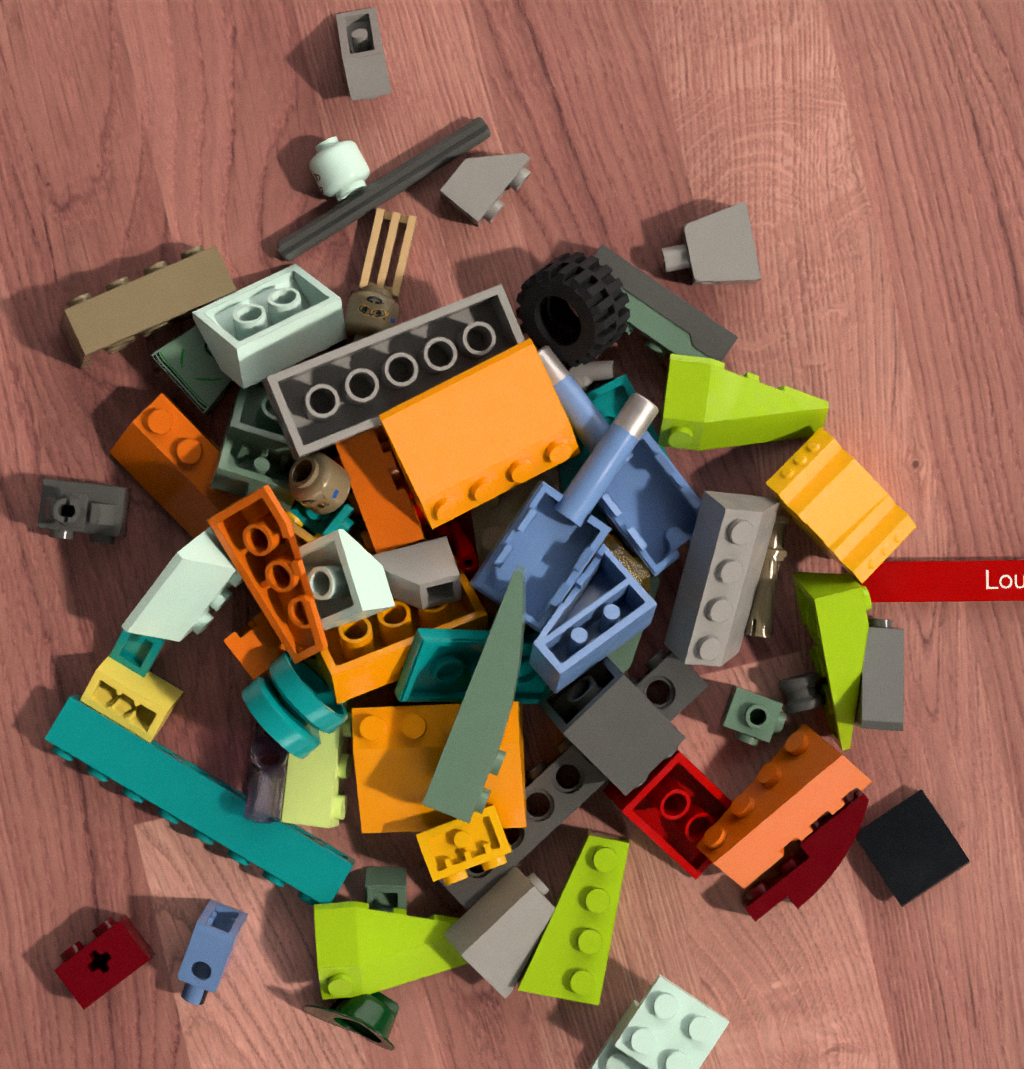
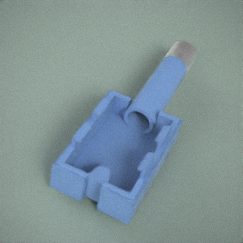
(648, 497)
(555, 530)

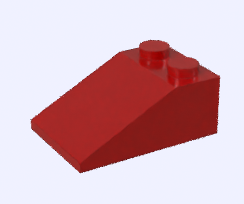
(675, 809)

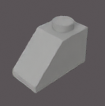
(363, 54)

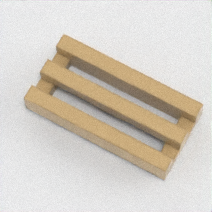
(395, 218)

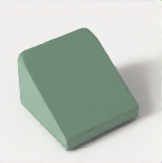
(386, 888)

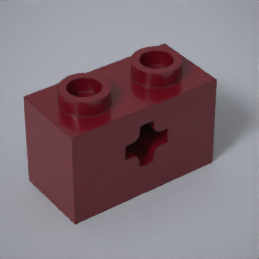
(87, 979)

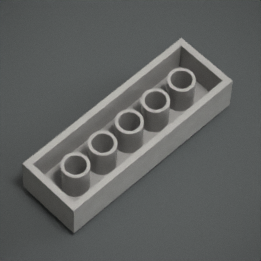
(352, 385)

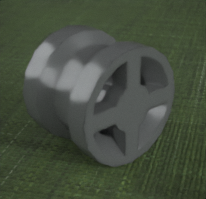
(802, 692)

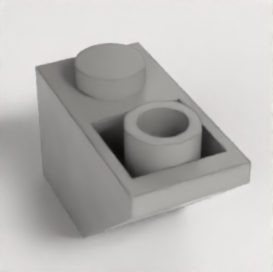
(482, 182)
(422, 573)

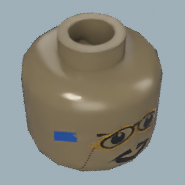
(370, 312)
(319, 483)

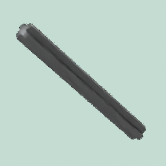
(383, 189)

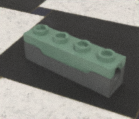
(664, 317)

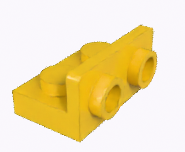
(462, 845)

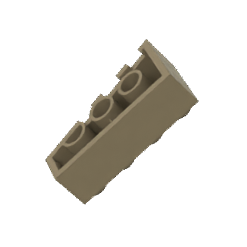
(145, 303)

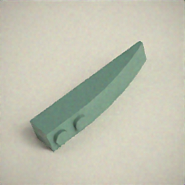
(484, 713)

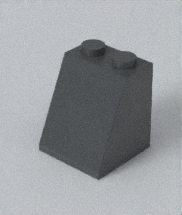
(613, 724)

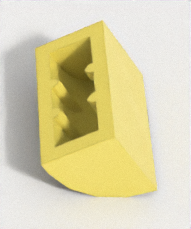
(130, 699)

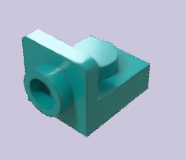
(325, 523)
(137, 651)

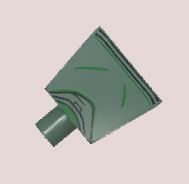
(194, 370)

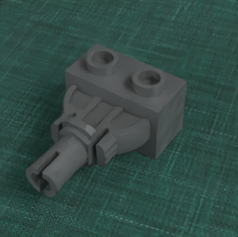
(85, 509)

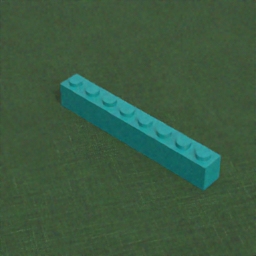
(199, 800)

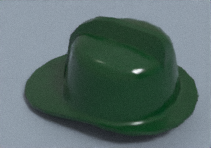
(364, 1014)

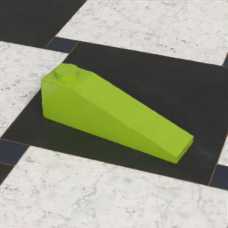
(721, 409)
(838, 622)
(377, 949)

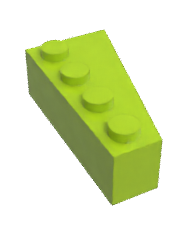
(578, 937)

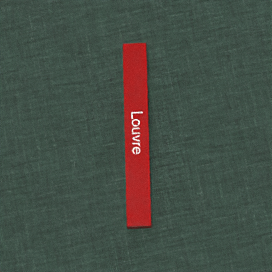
(947, 581)

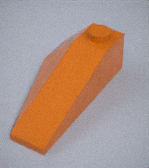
(268, 559)

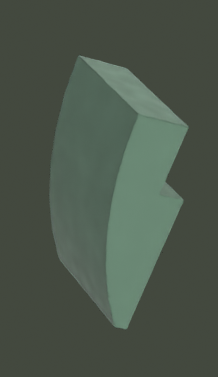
(254, 449)

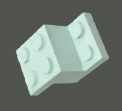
(662, 1031)

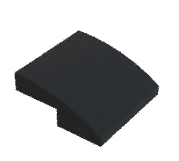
(911, 848)

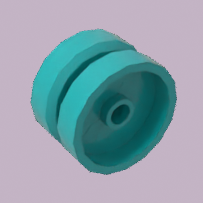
(294, 705)

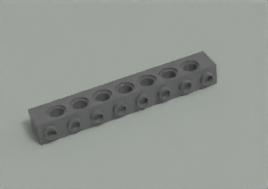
(683, 688)

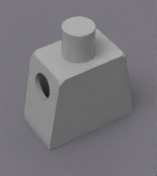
(716, 249)

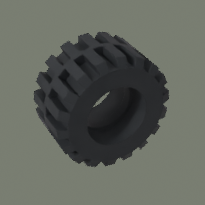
(593, 296)

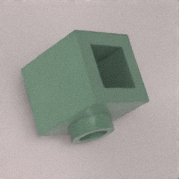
(753, 716)

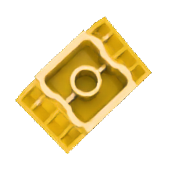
(840, 505)

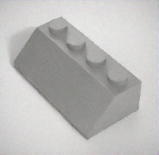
(720, 577)

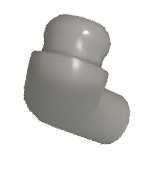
(593, 371)

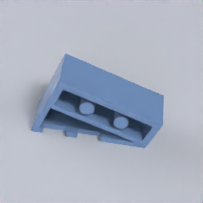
(592, 622)

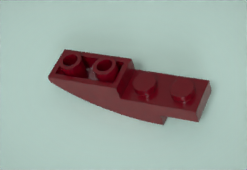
(824, 851)

